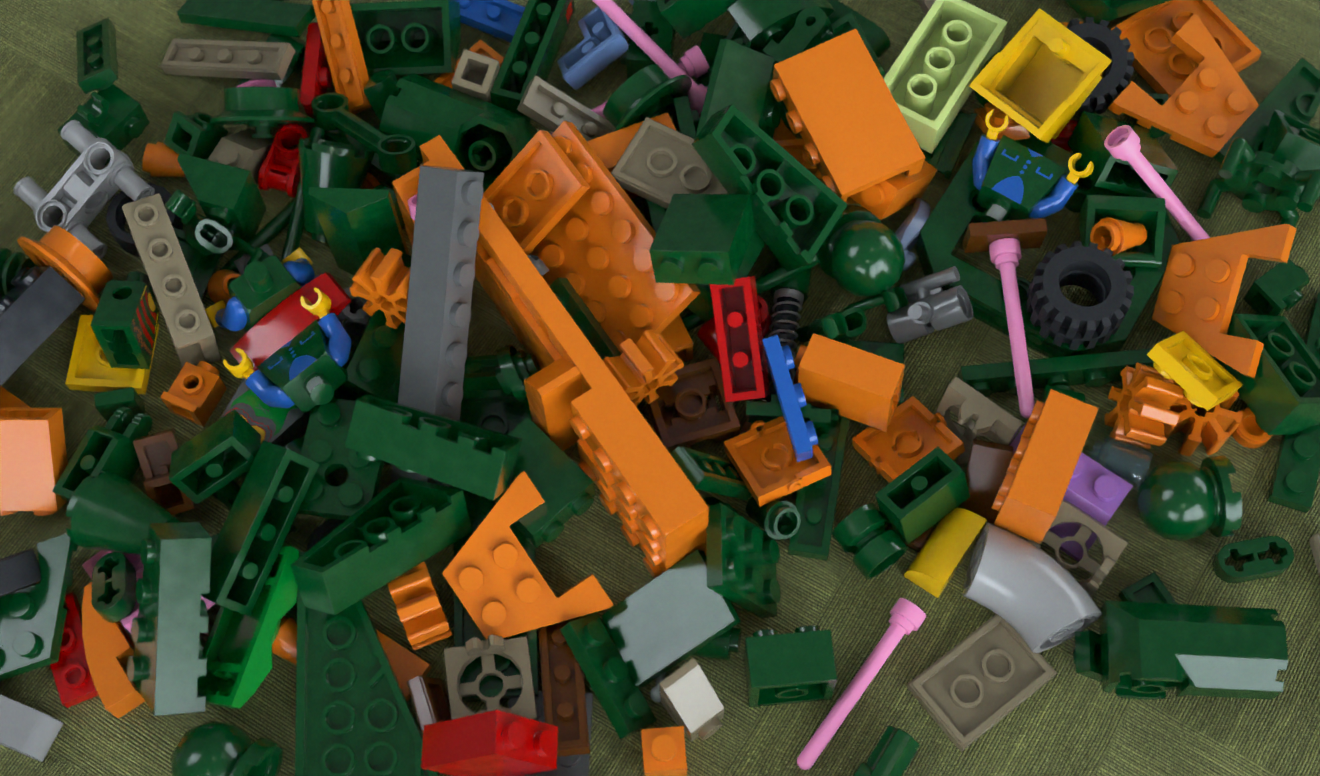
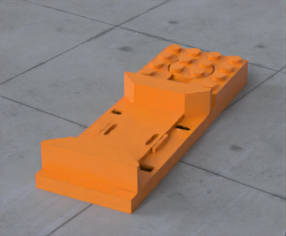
(578, 395)

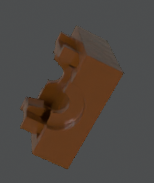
(694, 420)

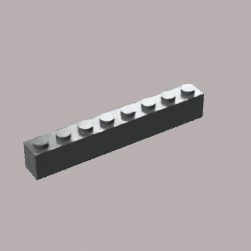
(440, 294)

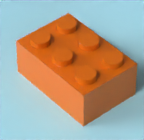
(1043, 465)

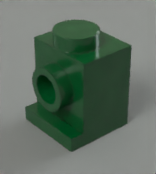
(194, 130)
(1277, 289)

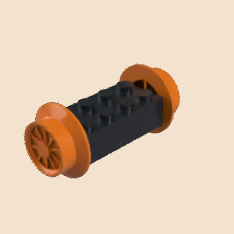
(47, 294)

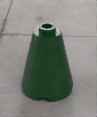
(329, 166)
(112, 514)

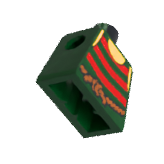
(127, 322)

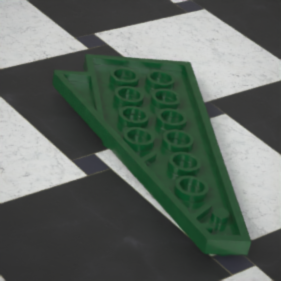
(349, 700)

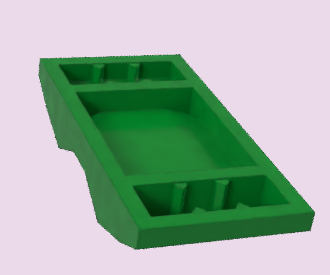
(242, 645)

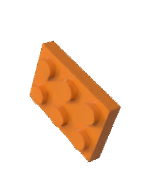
(536, 190)

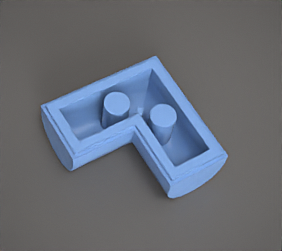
(601, 46)

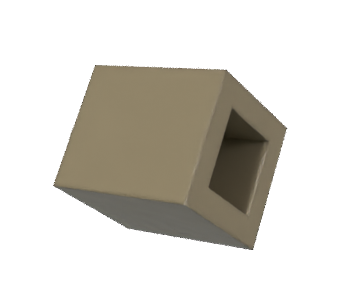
(475, 75)

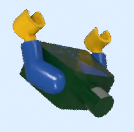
(1019, 181)
(261, 290)
(305, 367)

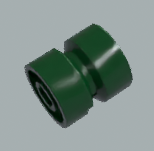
(871, 543)

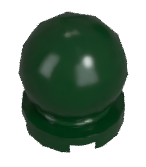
(862, 253)
(1187, 500)
(224, 751)

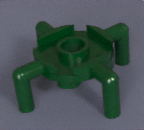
(1262, 184)

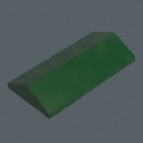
(357, 223)

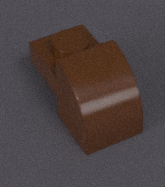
(155, 459)

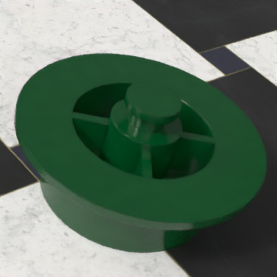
(645, 95)
(261, 109)

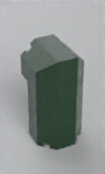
(476, 131)
(1191, 650)

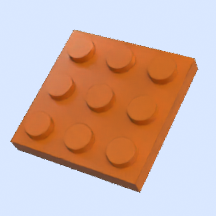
(1165, 64)

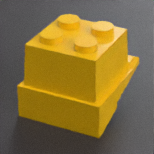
(1042, 76)

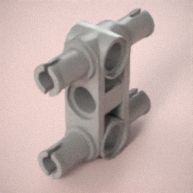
(84, 187)

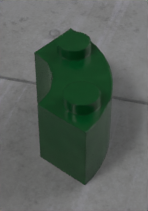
(771, 18)

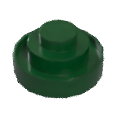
(513, 369)

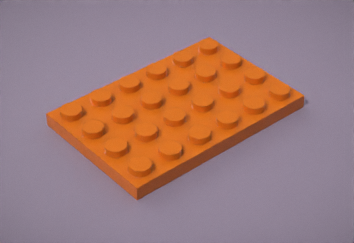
(606, 252)

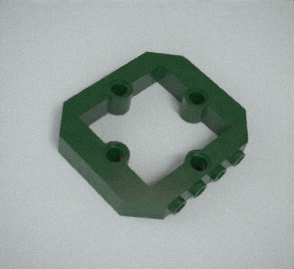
(945, 233)

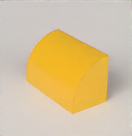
(945, 550)

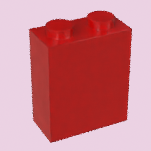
(490, 745)

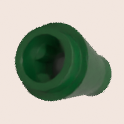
(778, 518)

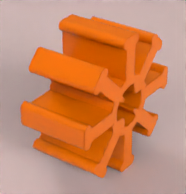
(384, 284)
(645, 366)
(1143, 406)
(1210, 427)
(419, 607)

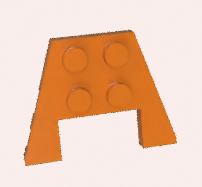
(1205, 106)
(1204, 286)
(501, 581)

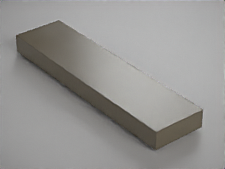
(228, 59)

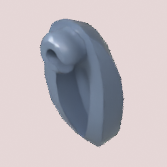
(910, 229)

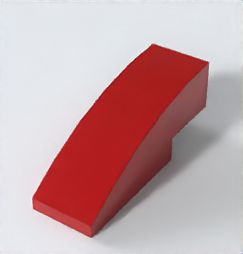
(288, 320)

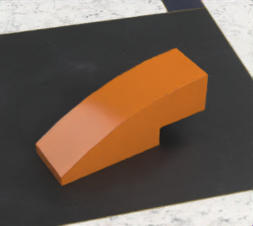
(107, 654)

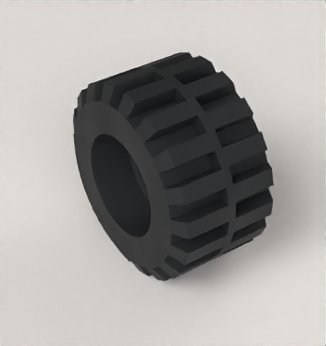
(1119, 70)
(1084, 268)

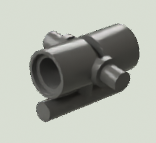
(930, 306)

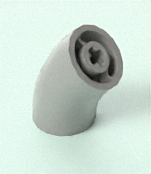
(1027, 589)

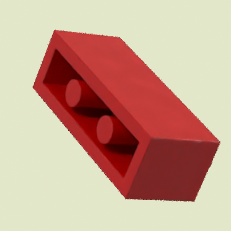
(740, 340)

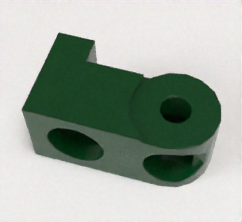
(810, 30)

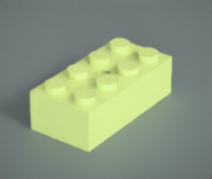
(939, 65)

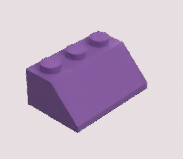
(1092, 491)

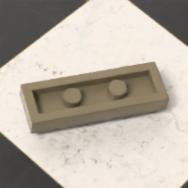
(552, 107)

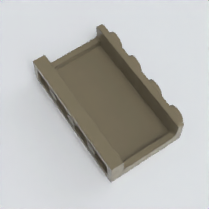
(171, 281)

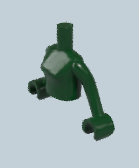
(206, 234)
(852, 320)

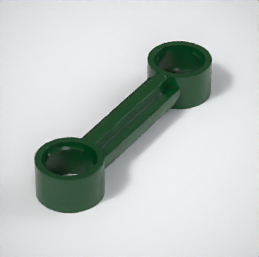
(395, 151)

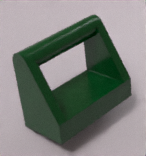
(1141, 210)

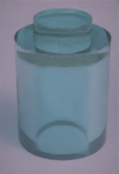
(1122, 459)

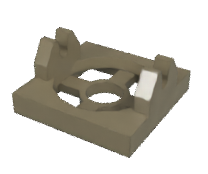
(989, 417)
(1111, 544)
(513, 649)

